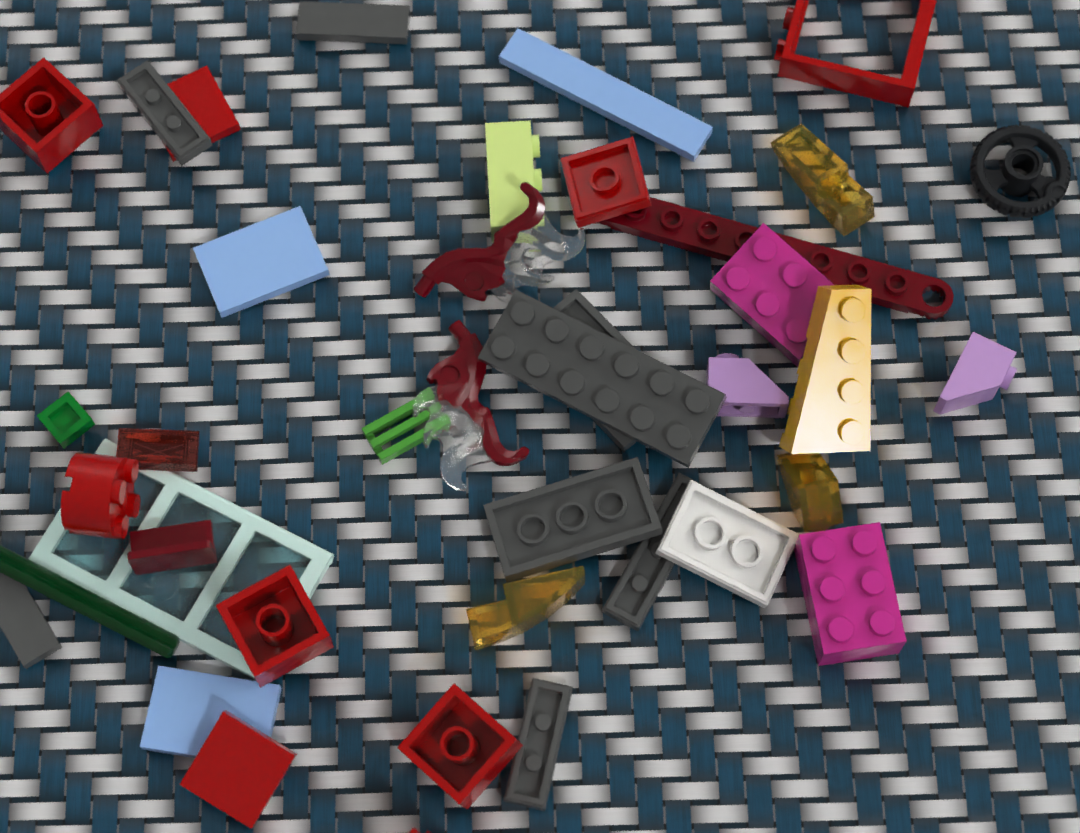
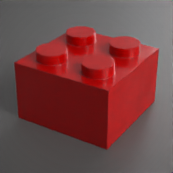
(47, 115)
(275, 625)
(460, 746)

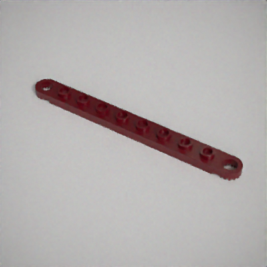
(723, 237)

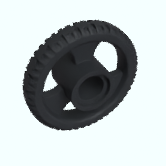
(1022, 156)

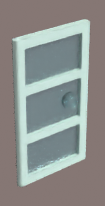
(183, 597)

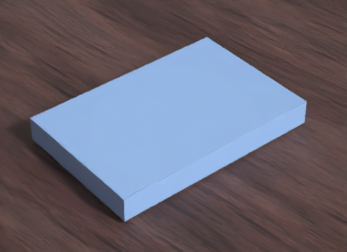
(261, 261)
(190, 703)

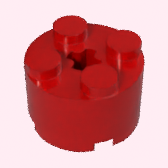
(100, 495)

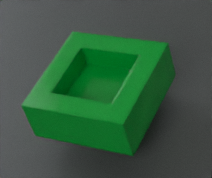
(65, 420)

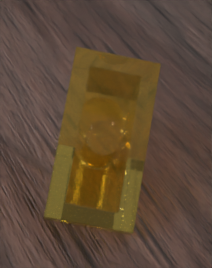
(811, 490)

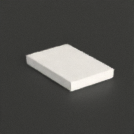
(727, 544)

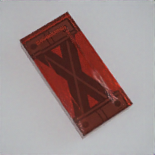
(160, 448)

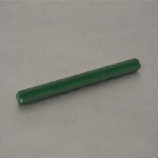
(88, 603)

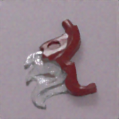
(510, 262)
(456, 415)

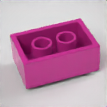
(771, 290)
(849, 594)

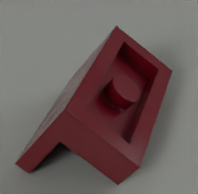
(172, 547)

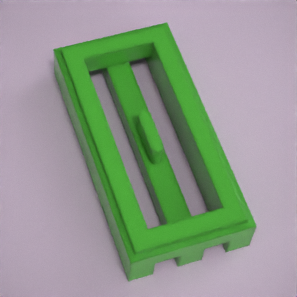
(387, 421)

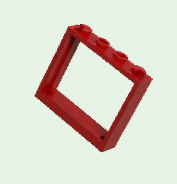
(848, 78)

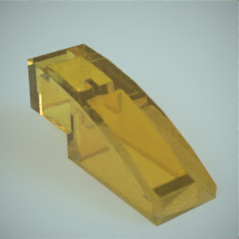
(824, 179)
(524, 606)

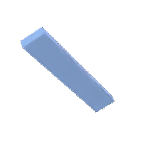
(605, 94)

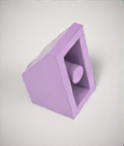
(977, 374)
(746, 388)

